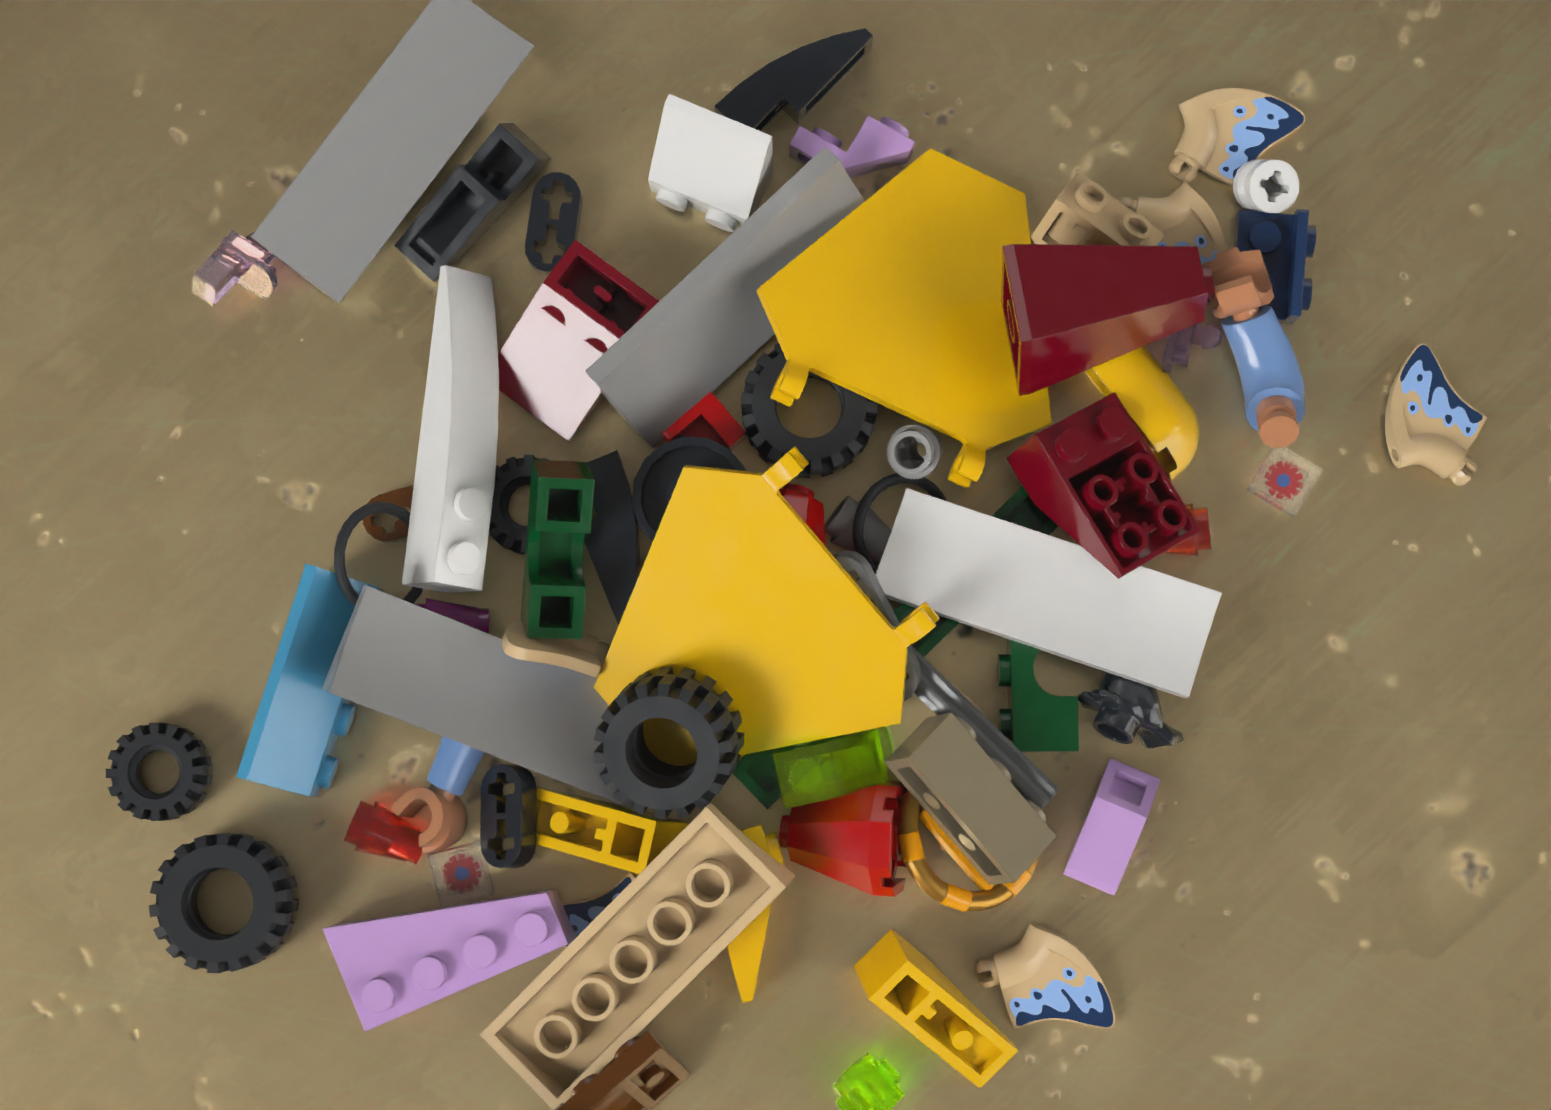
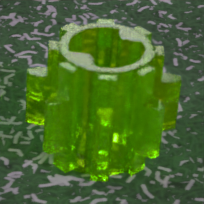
(868, 1085)

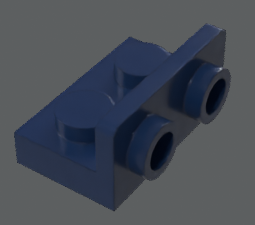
(1284, 245)

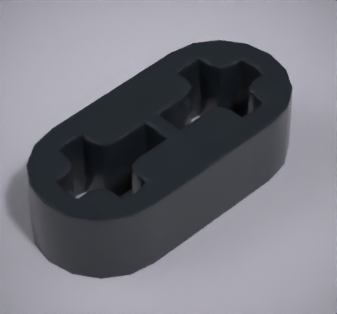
(540, 219)
(508, 816)

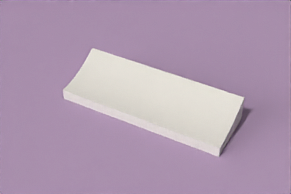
(1046, 593)

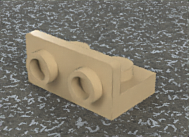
(1093, 217)

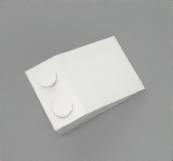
(709, 164)

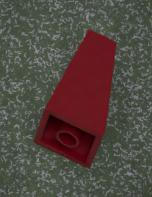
(1094, 303)

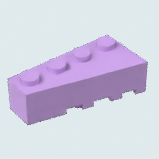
(428, 954)

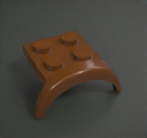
(634, 1081)

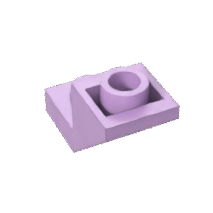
(873, 149)
(1112, 827)

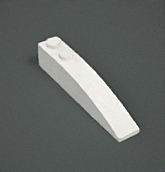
(456, 440)

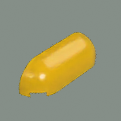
(1154, 406)

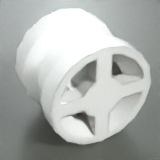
(1252, 185)

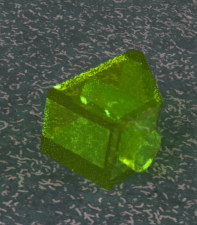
(829, 768)

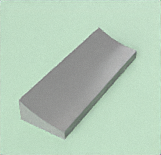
(391, 144)
(714, 313)
(470, 690)

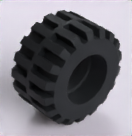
(773, 441)
(643, 775)
(179, 913)

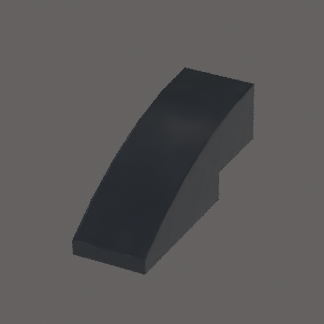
(795, 80)
(472, 199)
(614, 532)

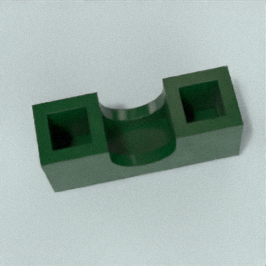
(554, 549)
(1033, 716)

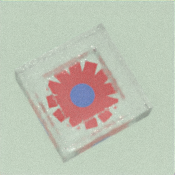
(1284, 480)
(461, 874)

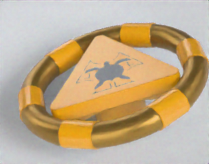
(930, 883)

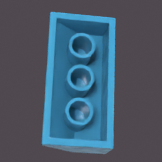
(296, 717)

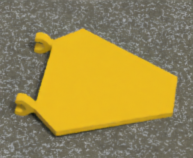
(912, 309)
(762, 611)

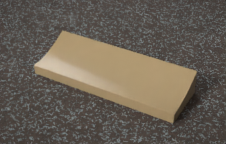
(636, 956)

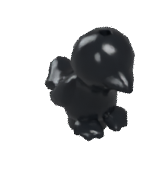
(1129, 710)

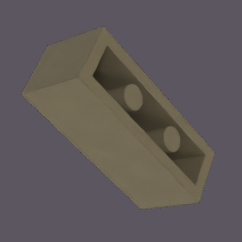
(971, 798)

